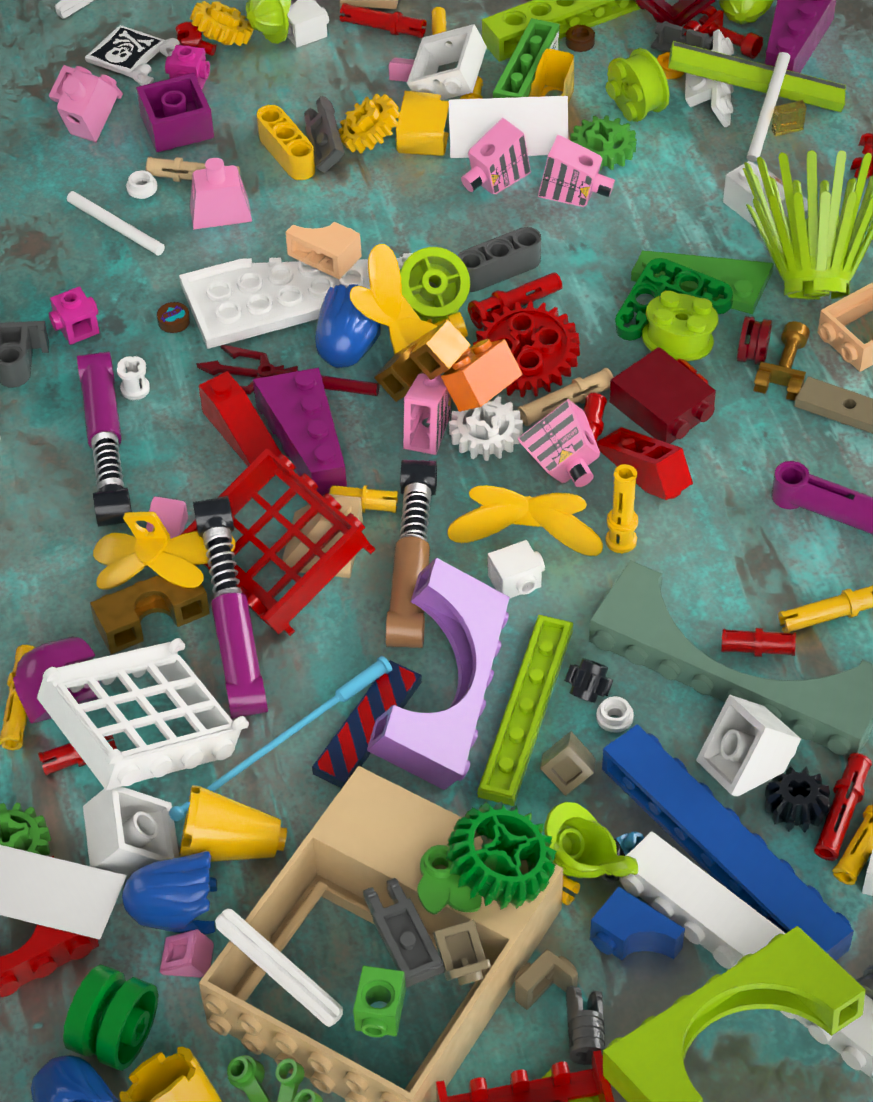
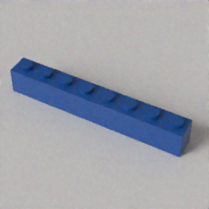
(720, 840)

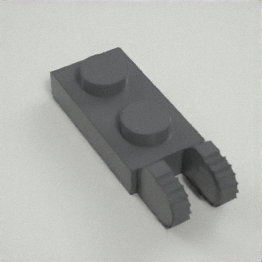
(324, 134)
(404, 935)

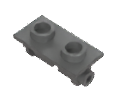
(669, 32)

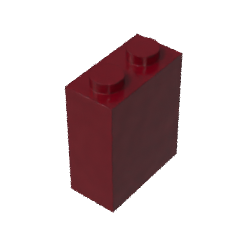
(662, 396)

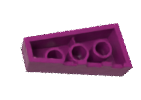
(798, 30)
(303, 422)

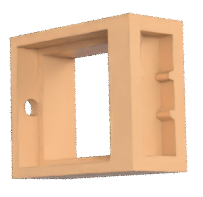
(833, 329)

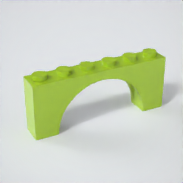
(783, 976)

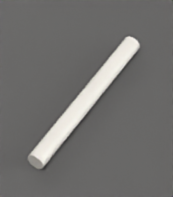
(768, 106)
(115, 223)

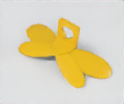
(385, 300)
(506, 507)
(168, 557)

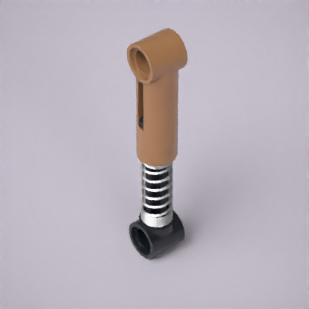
(404, 619)

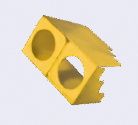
(555, 72)
(422, 124)

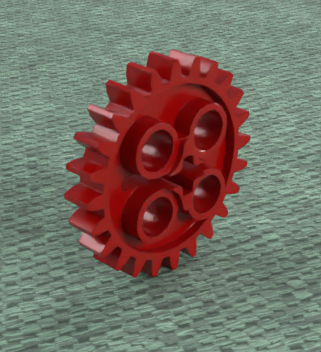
(531, 346)

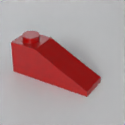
(235, 417)
(658, 464)

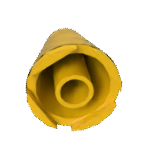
(229, 829)

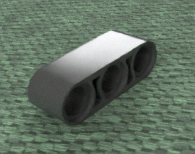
(502, 257)

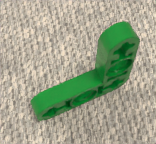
(655, 286)

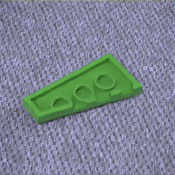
(744, 276)

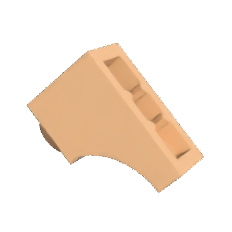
(328, 248)

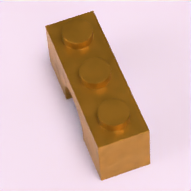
(427, 355)
(120, 613)

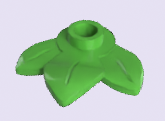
(440, 887)

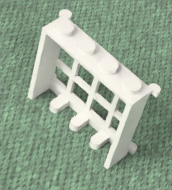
(214, 734)

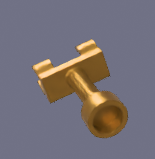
(794, 337)

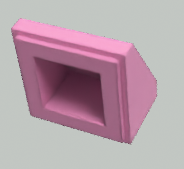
(400, 69)
(171, 513)
(187, 954)

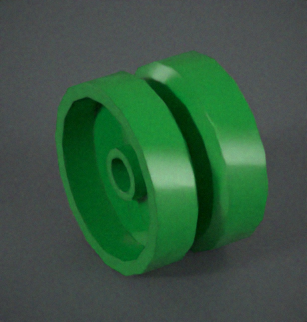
(110, 1017)

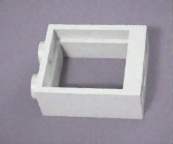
(435, 51)

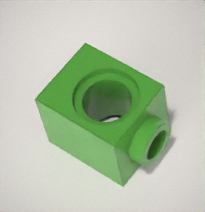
(374, 986)

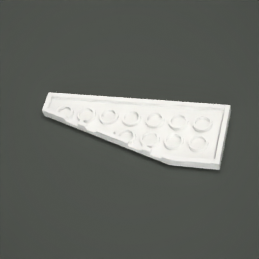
(258, 298)

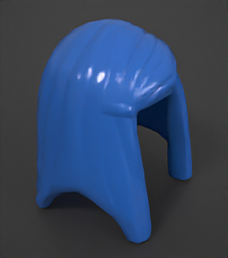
(342, 330)
(171, 894)
(69, 1080)

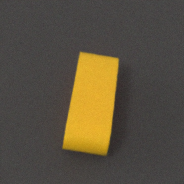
(286, 142)

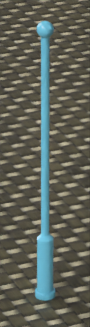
(342, 694)

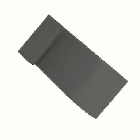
(16, 350)

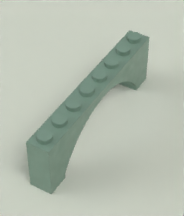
(638, 627)

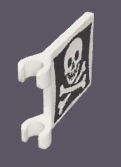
(129, 51)

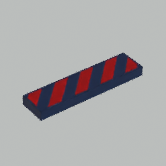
(351, 742)

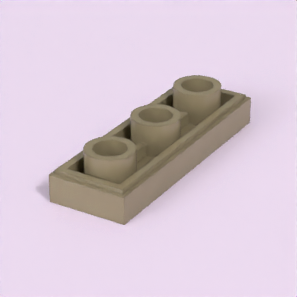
(836, 404)

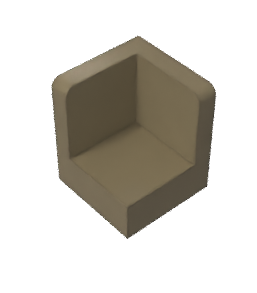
(568, 763)

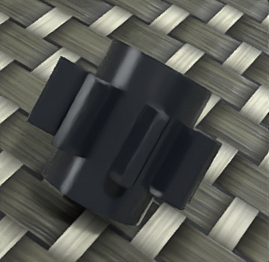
(588, 680)

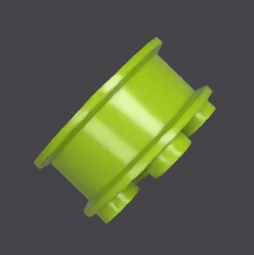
(637, 85)
(443, 270)
(680, 325)

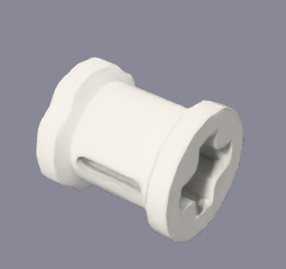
(135, 374)

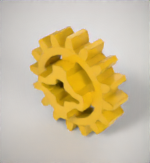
(221, 23)
(369, 123)

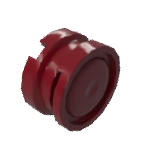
(758, 342)

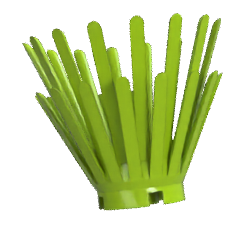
(824, 249)

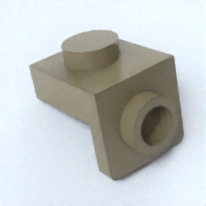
(461, 952)
(537, 977)

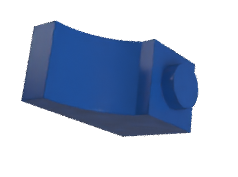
(632, 926)

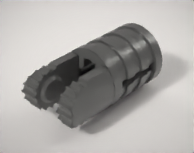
(585, 1026)

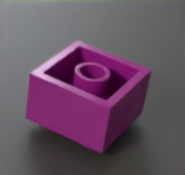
(175, 112)

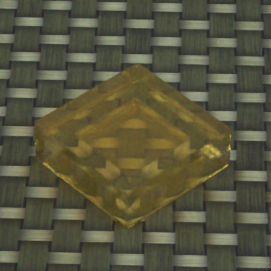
(789, 118)

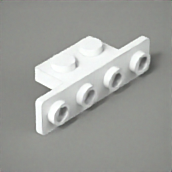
(702, 89)

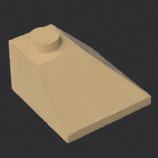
(316, 529)

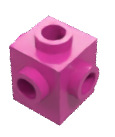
(187, 61)
(74, 315)

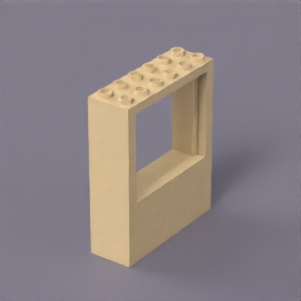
(360, 843)

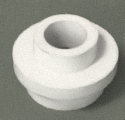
(141, 184)
(618, 707)

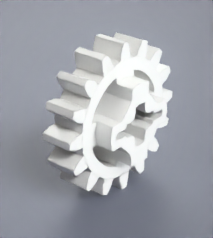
(486, 429)

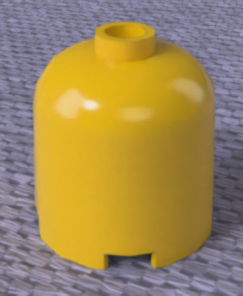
(170, 1080)

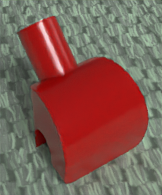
(190, 36)

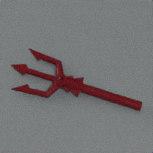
(267, 369)

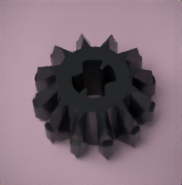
(797, 799)

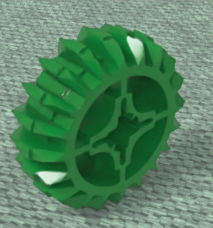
(506, 842)

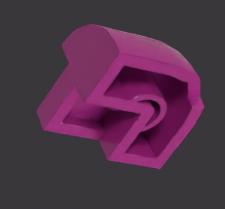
(36, 661)

